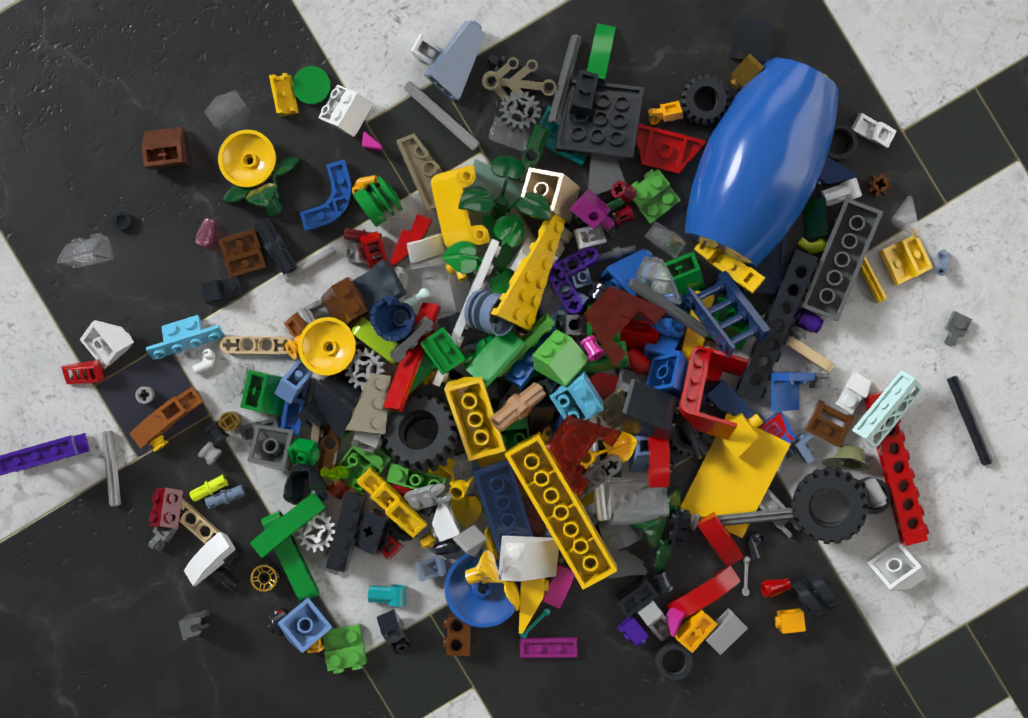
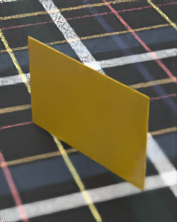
(735, 484)

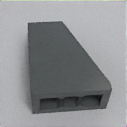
(603, 174)

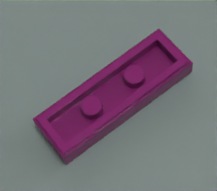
(548, 647)

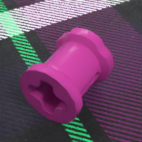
(592, 348)

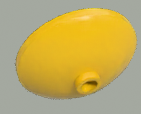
(237, 151)
(314, 346)

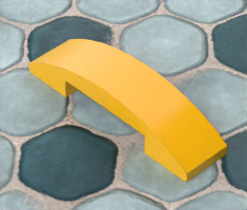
(738, 271)

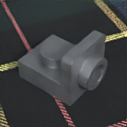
(356, 253)

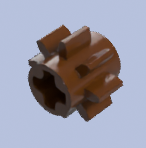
(882, 182)

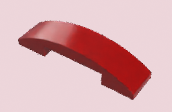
(659, 463)
(706, 592)

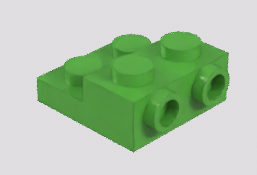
(654, 195)
(344, 648)

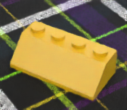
(472, 416)

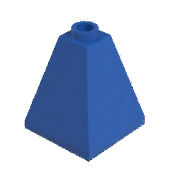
(623, 271)
(668, 373)

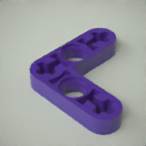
(566, 273)

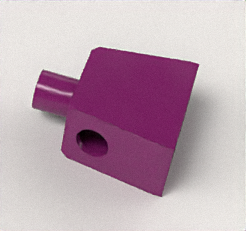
(591, 203)

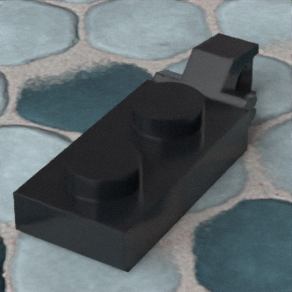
(499, 63)

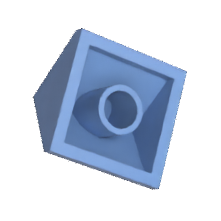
(304, 625)

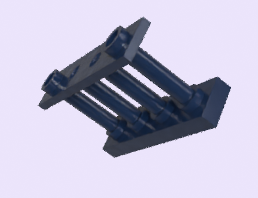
(735, 299)

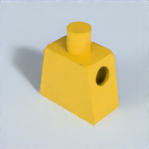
(743, 435)

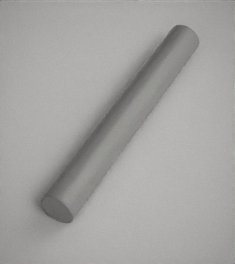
(310, 264)

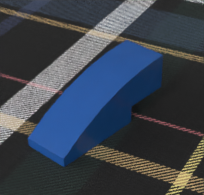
(289, 420)

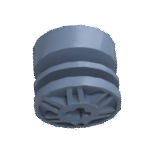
(479, 316)

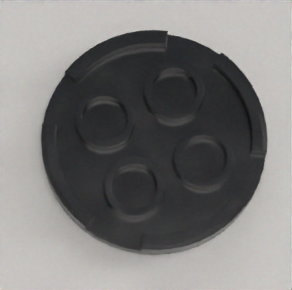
(427, 427)

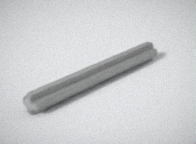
(441, 115)

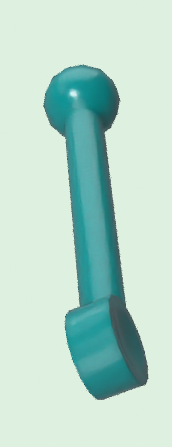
(546, 611)

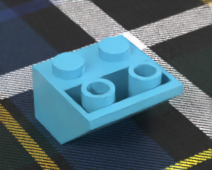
(578, 398)

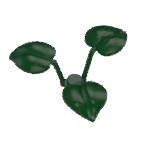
(267, 195)
(478, 201)
(654, 529)

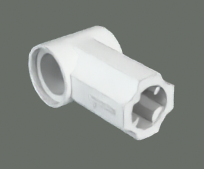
(846, 189)

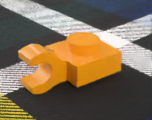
(667, 112)

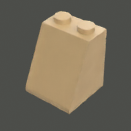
(556, 188)

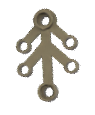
(515, 81)

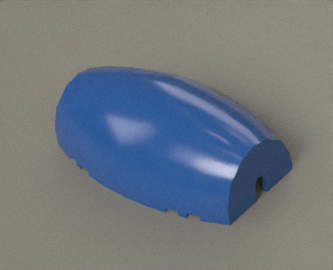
(763, 161)

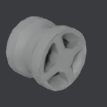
(209, 453)

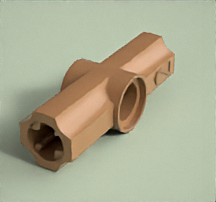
(518, 406)

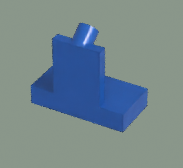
(664, 346)

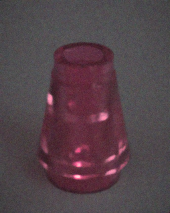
(205, 233)

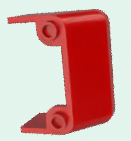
(703, 366)

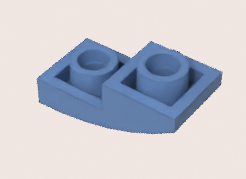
(579, 280)

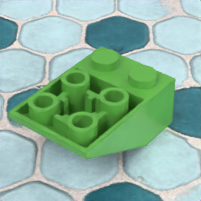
(360, 461)

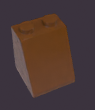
(345, 302)

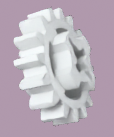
(319, 538)

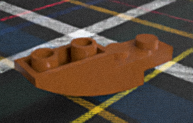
(165, 416)

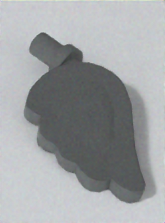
(627, 564)

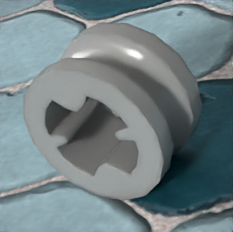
(150, 398)

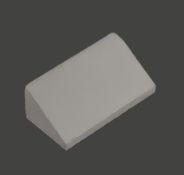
(459, 291)

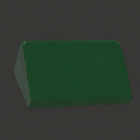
(815, 218)

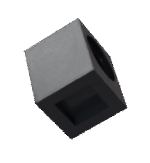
(578, 324)

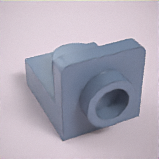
(803, 450)

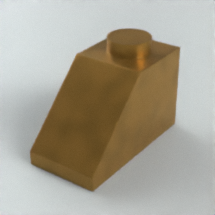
(745, 72)

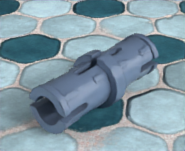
(225, 496)

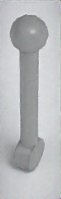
(745, 591)

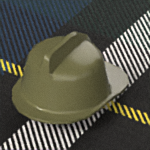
(847, 458)

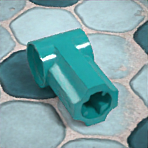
(392, 595)

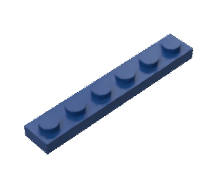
(524, 369)

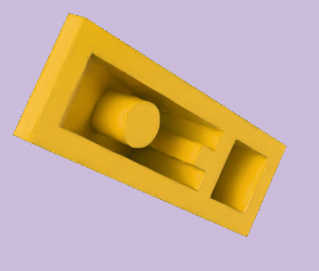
(531, 596)

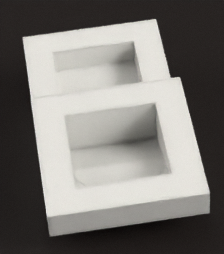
(873, 131)
(426, 248)

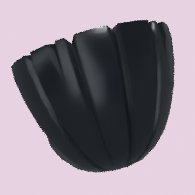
(302, 483)

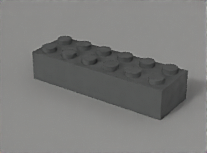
(842, 259)

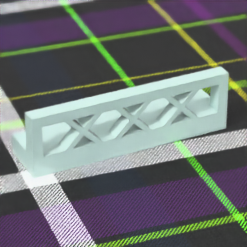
(887, 407)

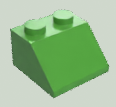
(559, 358)

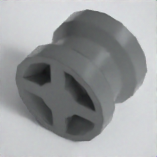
(820, 381)

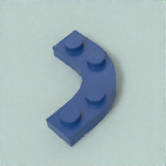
(338, 200)

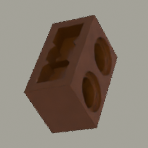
(462, 634)

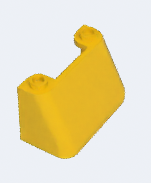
(455, 223)

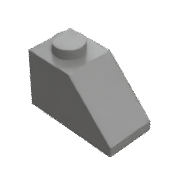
(655, 620)

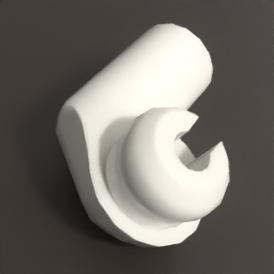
(207, 362)

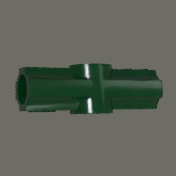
(537, 143)

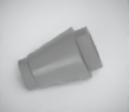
(875, 494)

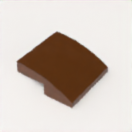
(242, 252)

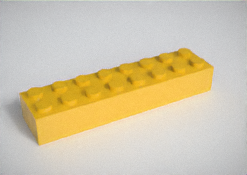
(561, 511)

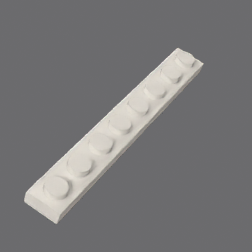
(484, 269)

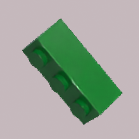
(493, 356)

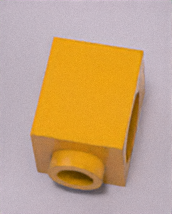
(790, 621)

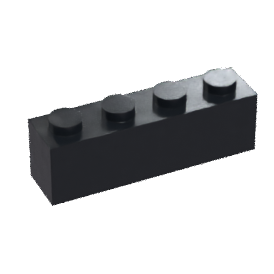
(345, 532)

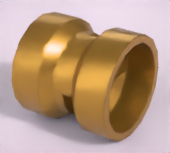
(234, 421)

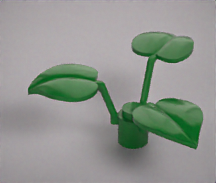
(463, 259)

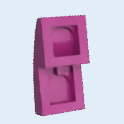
(559, 586)

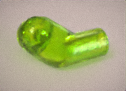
(335, 473)

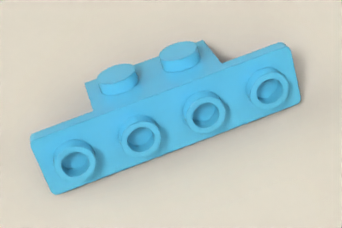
(183, 336)

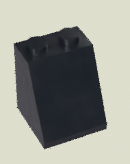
(337, 401)
(649, 411)

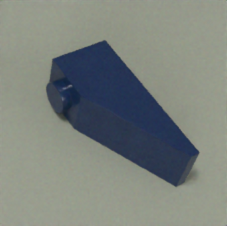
(727, 400)

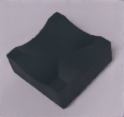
(379, 283)

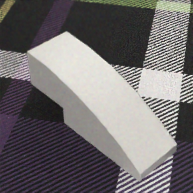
(209, 558)

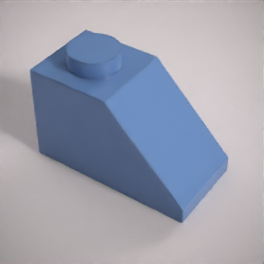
(293, 382)

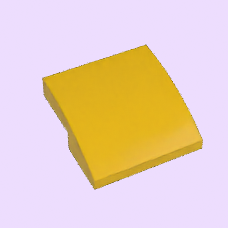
(905, 259)

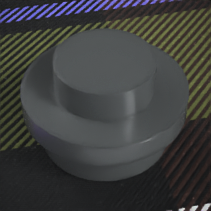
(797, 332)

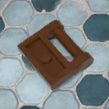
(826, 429)

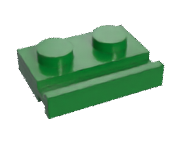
(443, 351)

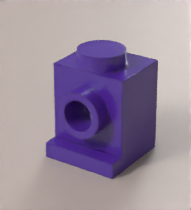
(633, 631)

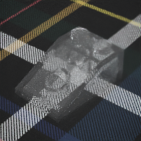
(86, 252)
(434, 276)
(634, 502)

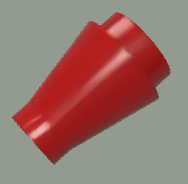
(772, 588)

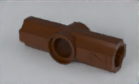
(329, 456)

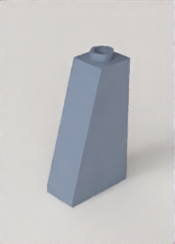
(456, 60)

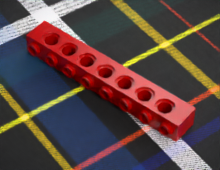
(919, 531)

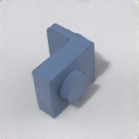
(431, 568)

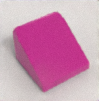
(370, 144)
(674, 620)

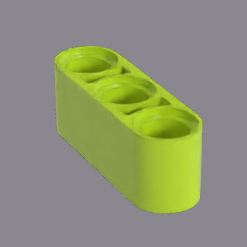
(366, 333)

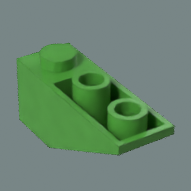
(413, 480)

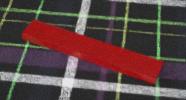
(409, 365)

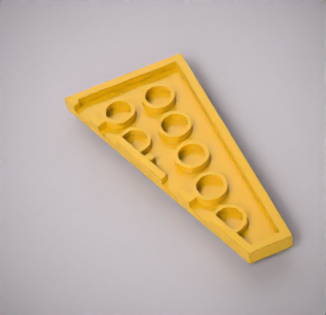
(529, 280)

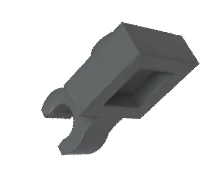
(956, 326)
(162, 535)

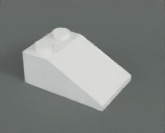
(527, 558)

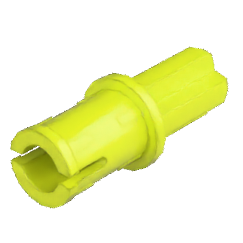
(208, 488)

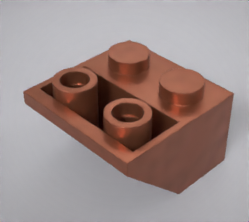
(164, 148)

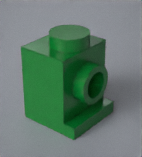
(303, 452)

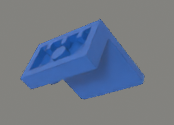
(786, 389)

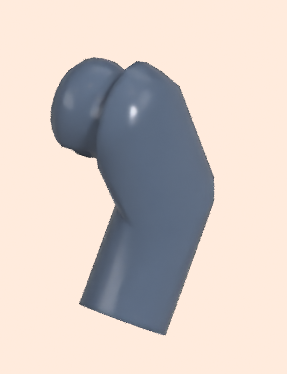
(943, 263)

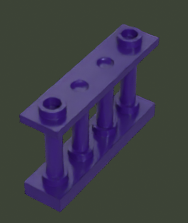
(43, 453)

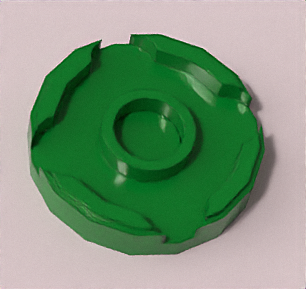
(311, 85)

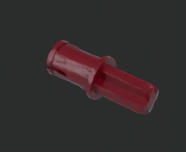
(354, 235)

